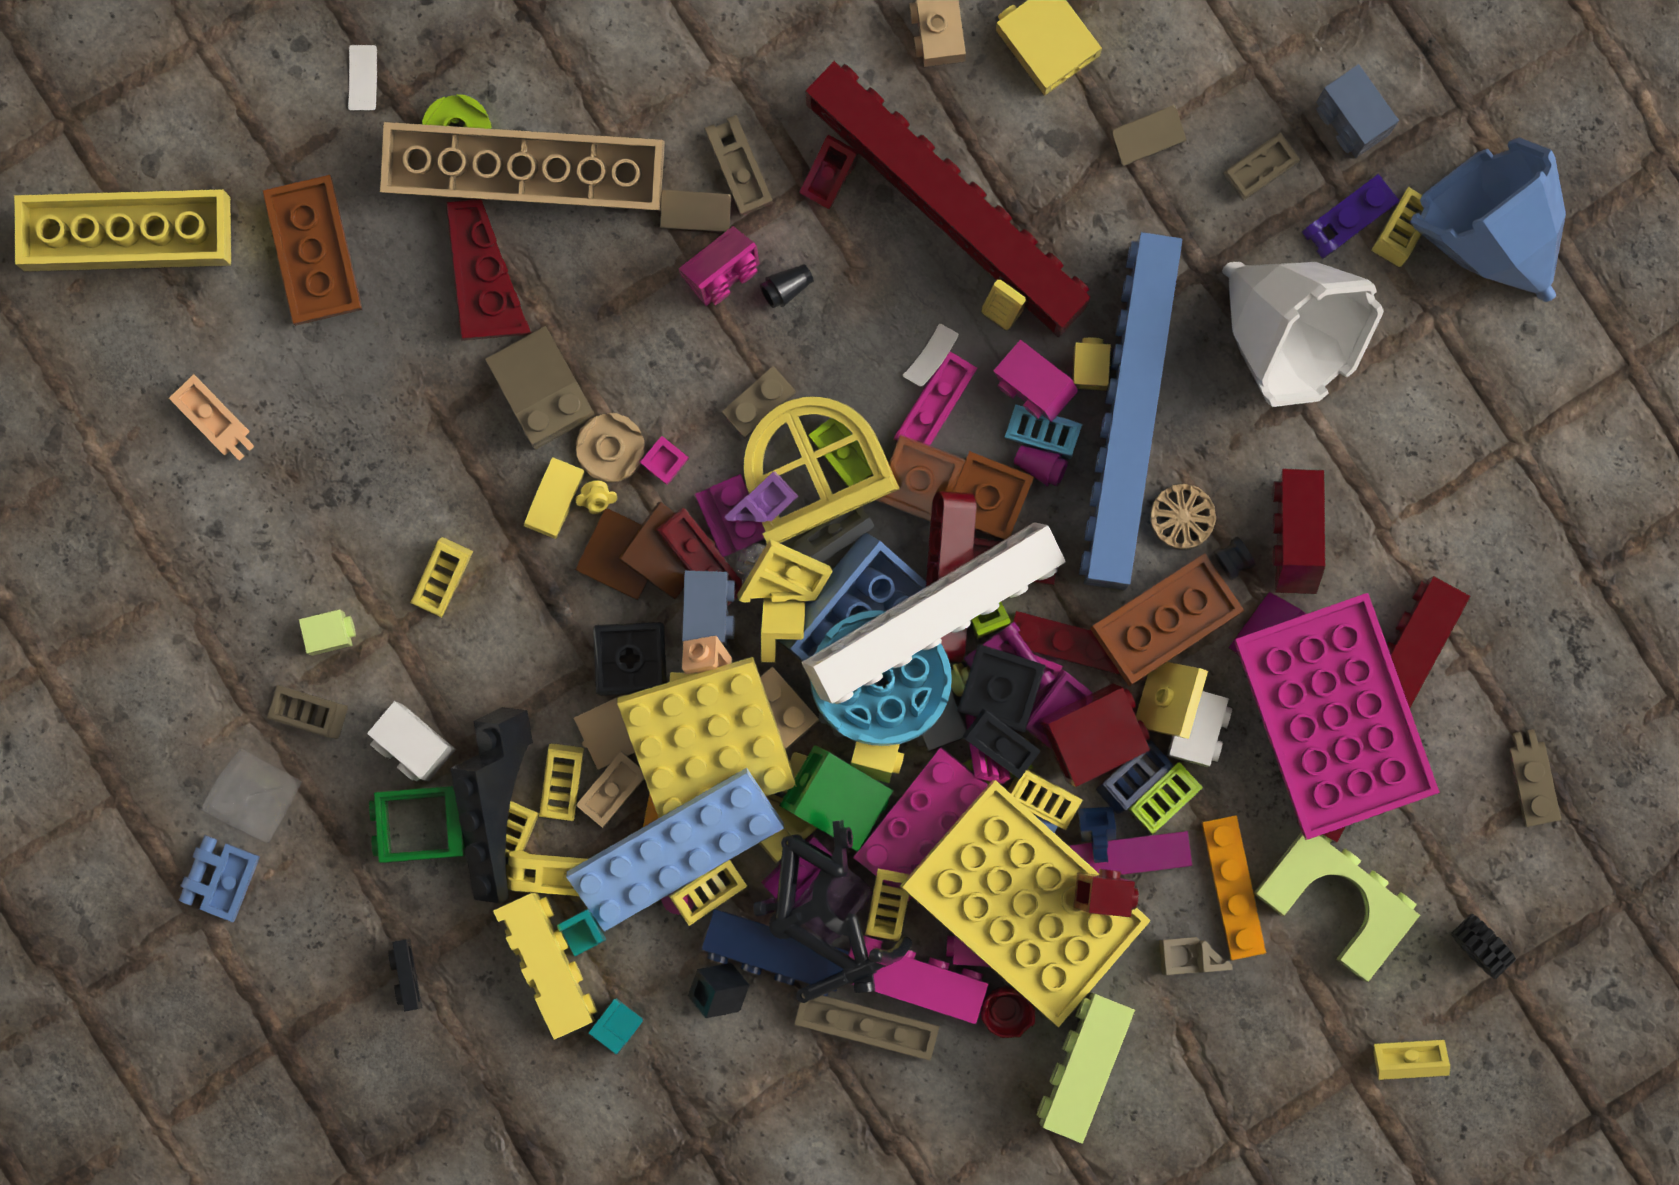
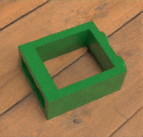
(382, 843)

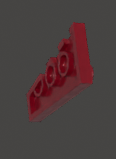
(482, 283)

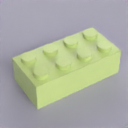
(1085, 1068)

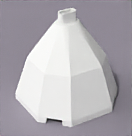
(1300, 326)

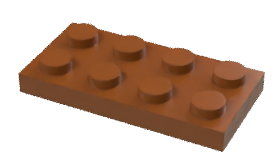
(312, 250)
(1166, 619)

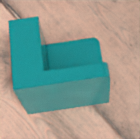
(582, 932)
(616, 1026)

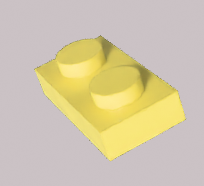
(1411, 1059)

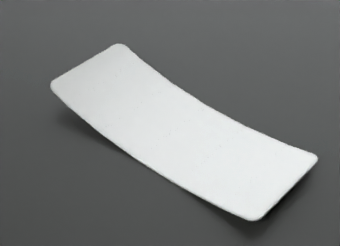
(362, 77)
(932, 355)

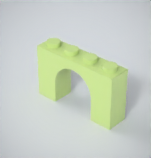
(1385, 917)

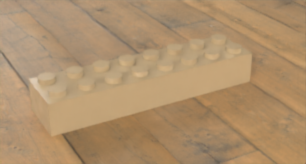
(522, 166)

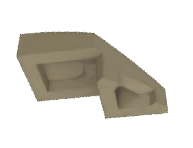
(1190, 956)

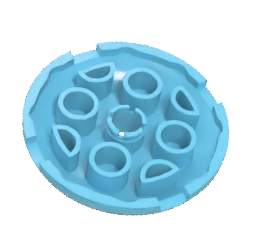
(901, 709)

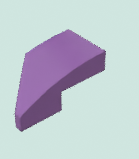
(764, 501)

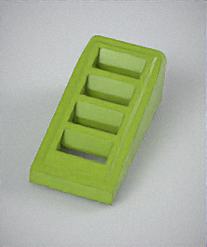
(1144, 818)

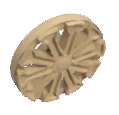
(1183, 516)

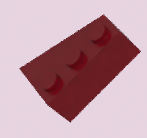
(1299, 531)

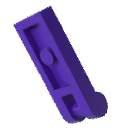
(1351, 215)

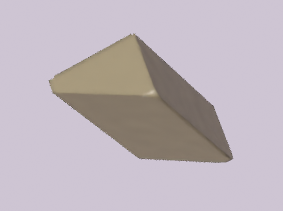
(1148, 135)
(695, 211)

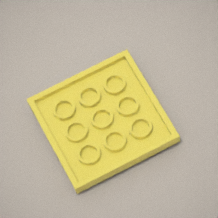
(705, 732)

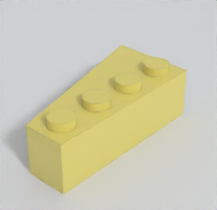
(546, 964)

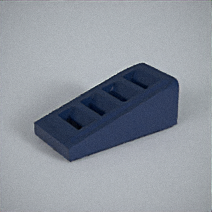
(1115, 798)

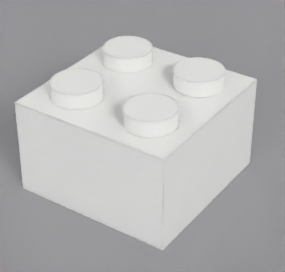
(411, 742)

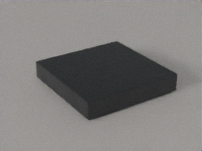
(1002, 686)

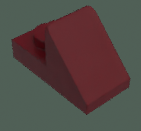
(829, 172)

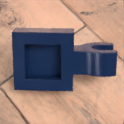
(1099, 827)

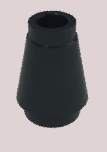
(785, 285)

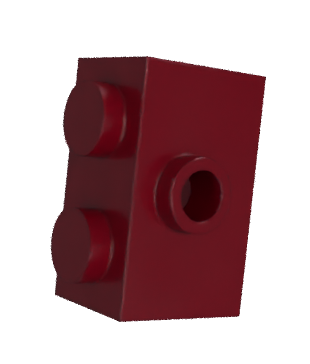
(1105, 893)

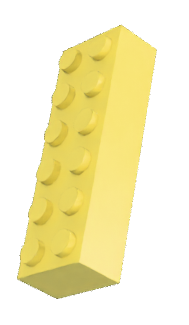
(122, 230)

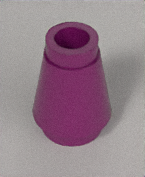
(1041, 464)

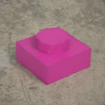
(664, 460)

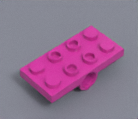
(921, 816)

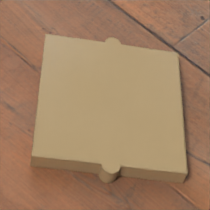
(604, 733)

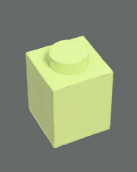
(327, 632)

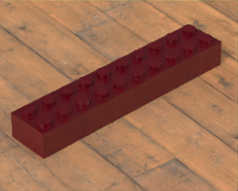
(946, 198)

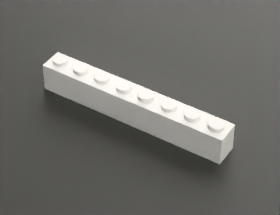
(933, 613)

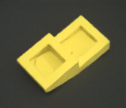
(554, 498)

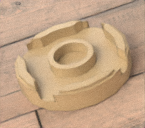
(610, 447)

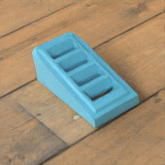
(1039, 443)

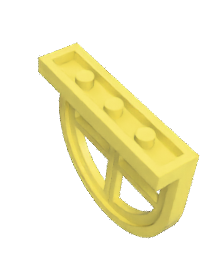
(831, 504)

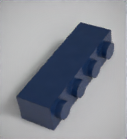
(759, 949)

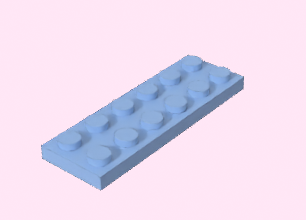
(675, 849)

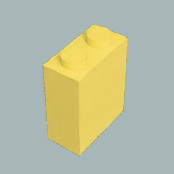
(1047, 41)

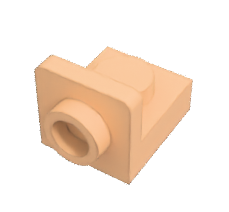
(704, 655)

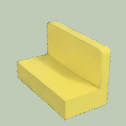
(780, 621)

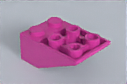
(720, 266)

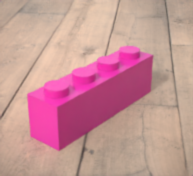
(930, 984)

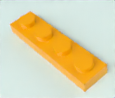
(1233, 887)

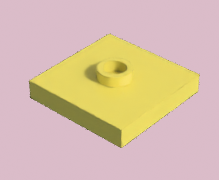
(1171, 699)

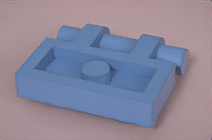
(228, 882)

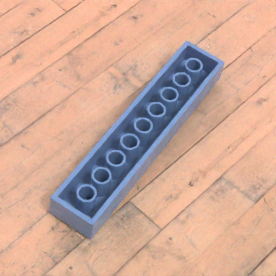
(1132, 412)

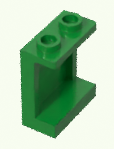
(833, 791)

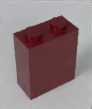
(1095, 734)

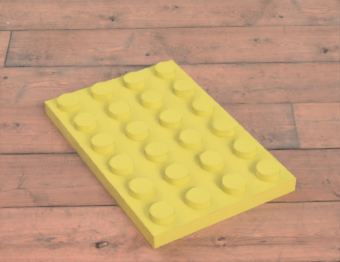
(1010, 899)

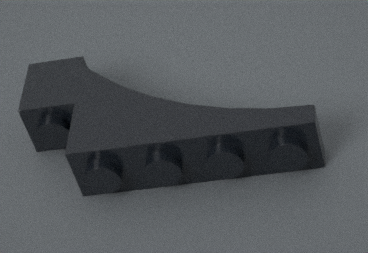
(484, 795)

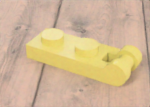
(549, 873)

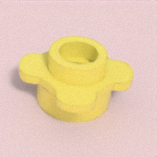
(595, 497)
(959, 678)

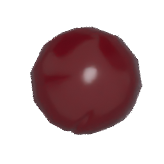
(1007, 1013)

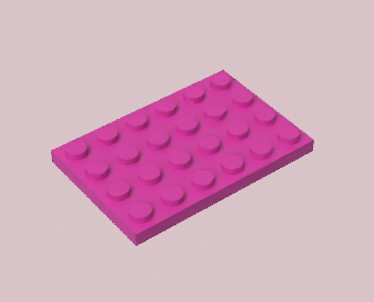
(1336, 716)

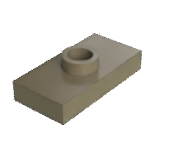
(1261, 167)

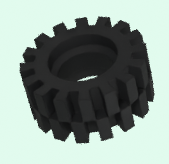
(1483, 946)

